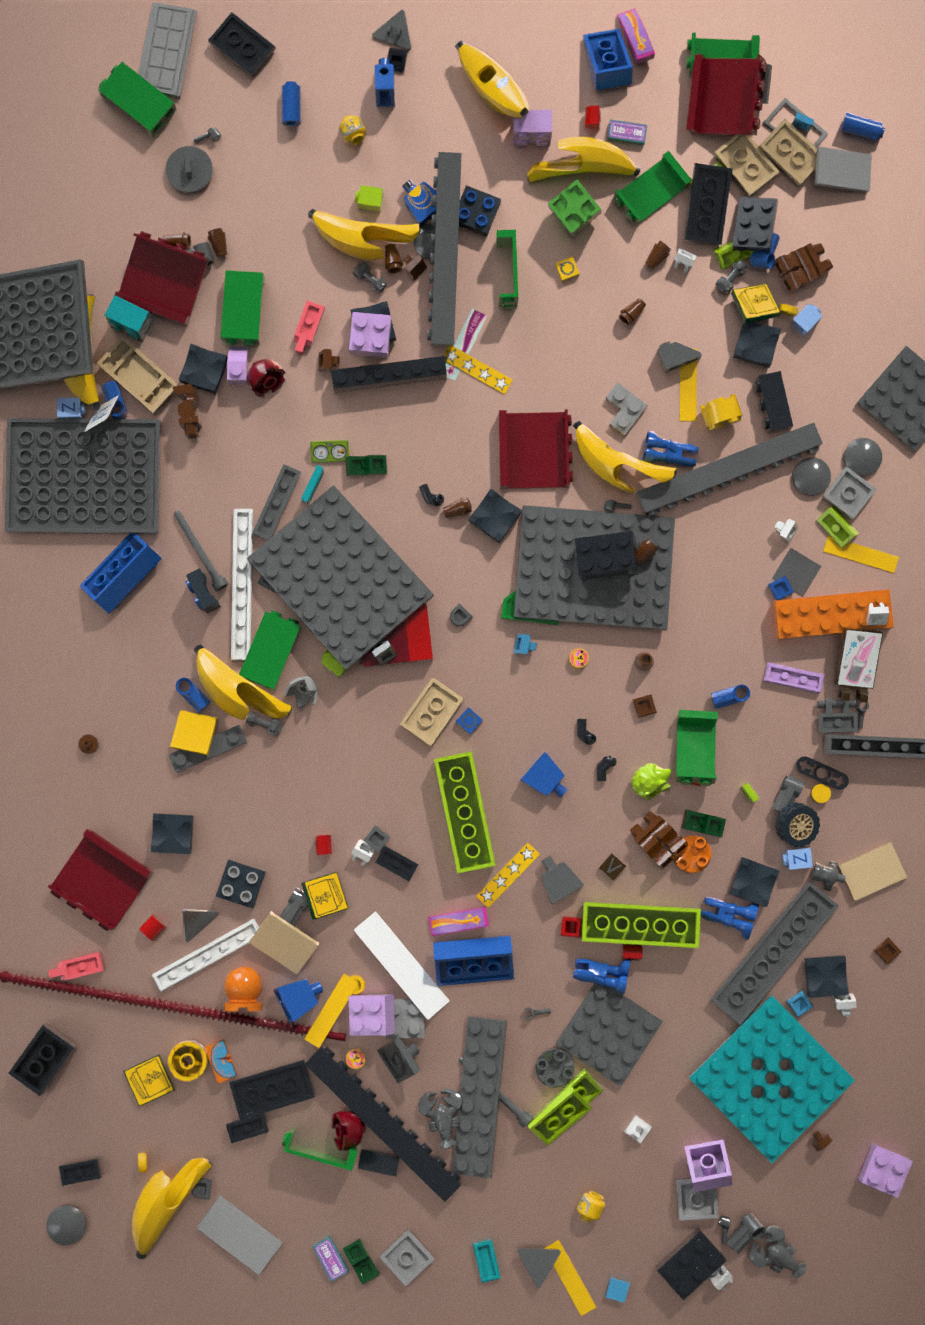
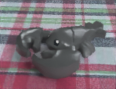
(442, 1115)
(776, 1253)

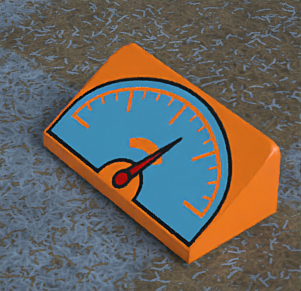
(220, 1061)

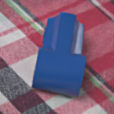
(765, 259)
(110, 391)
(193, 695)
(728, 696)

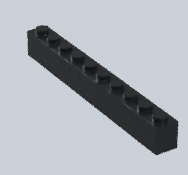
(383, 1123)

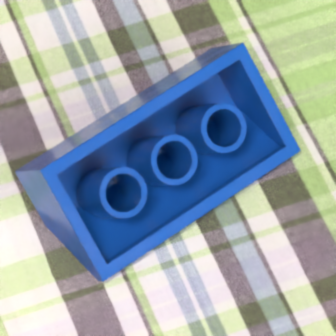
(120, 572)
(473, 960)

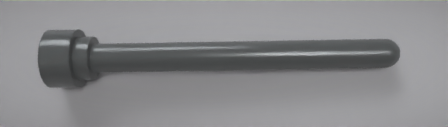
(218, 581)
(522, 1116)

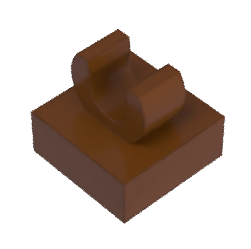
(414, 266)
(326, 360)

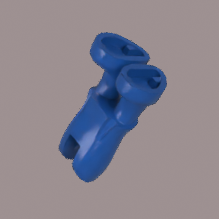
(673, 451)
(725, 915)
(597, 973)

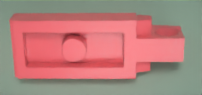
(308, 326)
(78, 967)

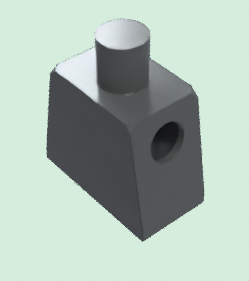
(559, 880)

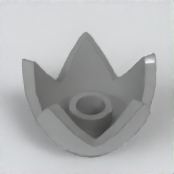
(304, 691)

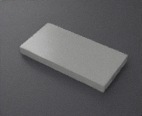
(239, 1235)

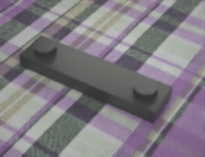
(276, 502)
(221, 743)

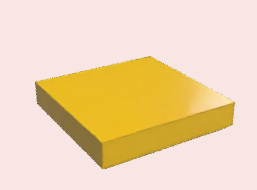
(194, 732)

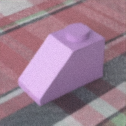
(237, 366)

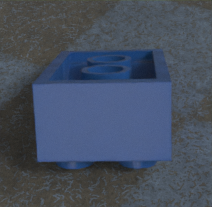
(608, 59)

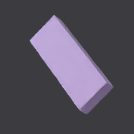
(793, 678)

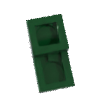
(366, 465)
(703, 823)
(361, 1261)

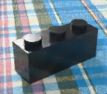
(773, 402)

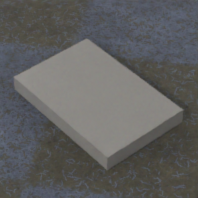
(843, 169)

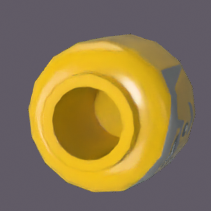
(352, 129)
(591, 1206)

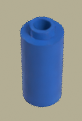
(291, 104)
(862, 126)

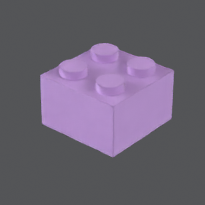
(533, 128)
(370, 334)
(371, 1015)
(708, 1165)
(885, 1170)

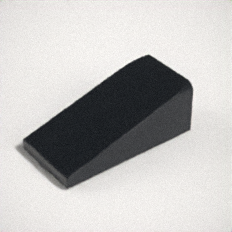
(378, 1162)

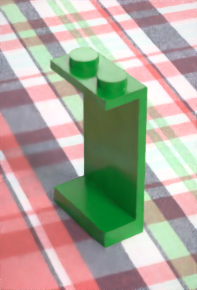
(721, 49)
(137, 98)
(652, 189)
(507, 238)
(242, 307)
(270, 650)
(696, 747)
(318, 1156)

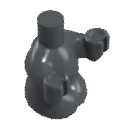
(828, 875)

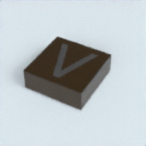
(612, 866)

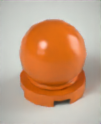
(243, 989)

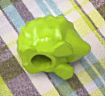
(650, 781)

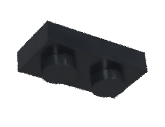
(397, 863)
(247, 1128)
(80, 1171)

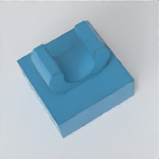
(523, 644)

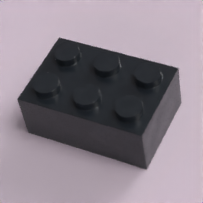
(606, 555)
(43, 1059)
(690, 1263)

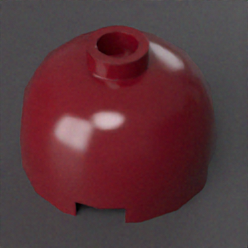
(265, 376)
(348, 1130)

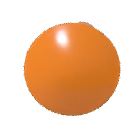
(695, 856)

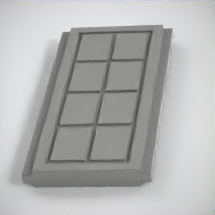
(167, 47)

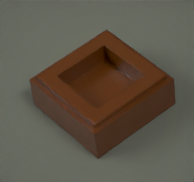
(644, 706)
(887, 950)

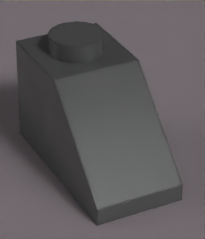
(676, 355)

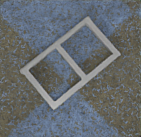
(795, 109)

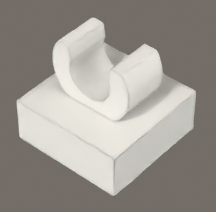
(685, 258)
(786, 530)
(877, 615)
(363, 851)
(845, 1003)
(638, 1129)
(721, 1277)

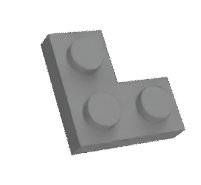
(630, 408)

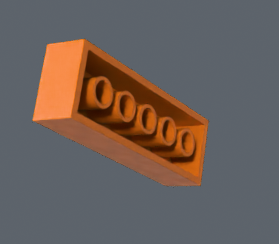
(827, 614)

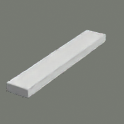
(205, 956)

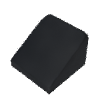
(398, 58)

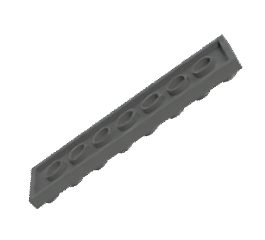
(774, 952)
(480, 1096)

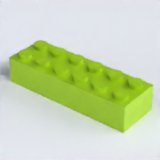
(464, 812)
(640, 924)

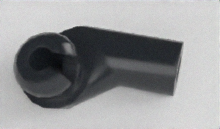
(431, 498)
(583, 734)
(604, 765)

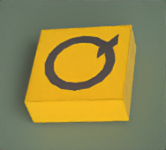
(567, 269)

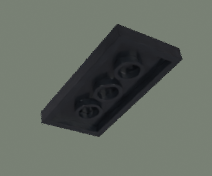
(707, 204)
(272, 1089)

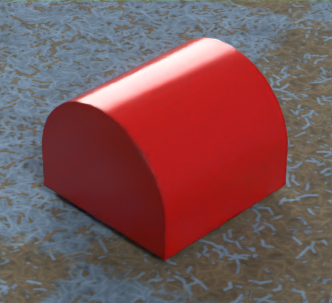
(592, 117)
(323, 844)
(152, 927)
(571, 927)
(632, 952)

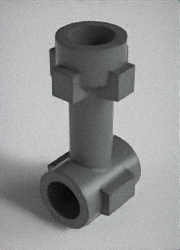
(362, 270)
(725, 284)
(273, 726)

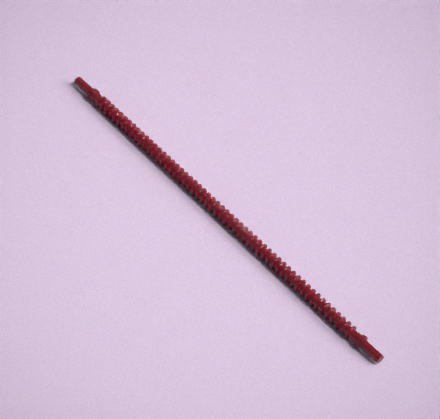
(164, 1005)

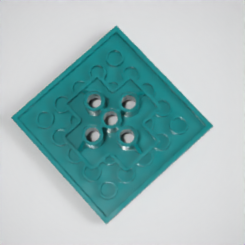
(811, 1077)

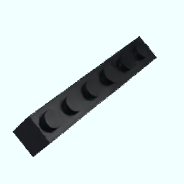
(389, 374)

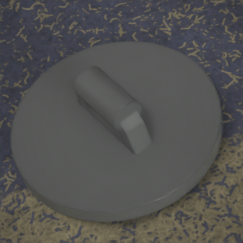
(189, 169)

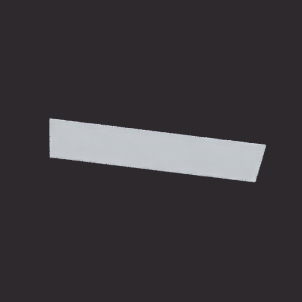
(401, 965)

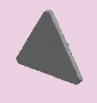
(395, 31)
(195, 921)
(538, 1262)

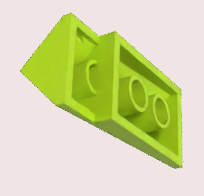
(565, 1107)

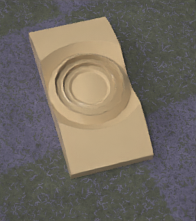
(137, 374)

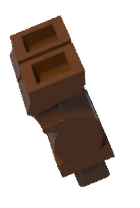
(808, 266)
(189, 416)
(653, 835)

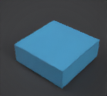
(803, 122)
(799, 1003)
(617, 1289)

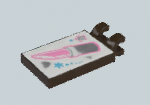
(858, 662)

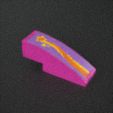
(636, 36)
(458, 921)

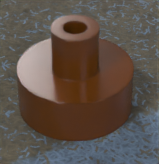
(93, 744)
(820, 1141)

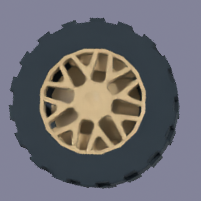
(797, 824)

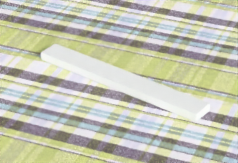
(241, 584)

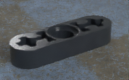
(810, 762)

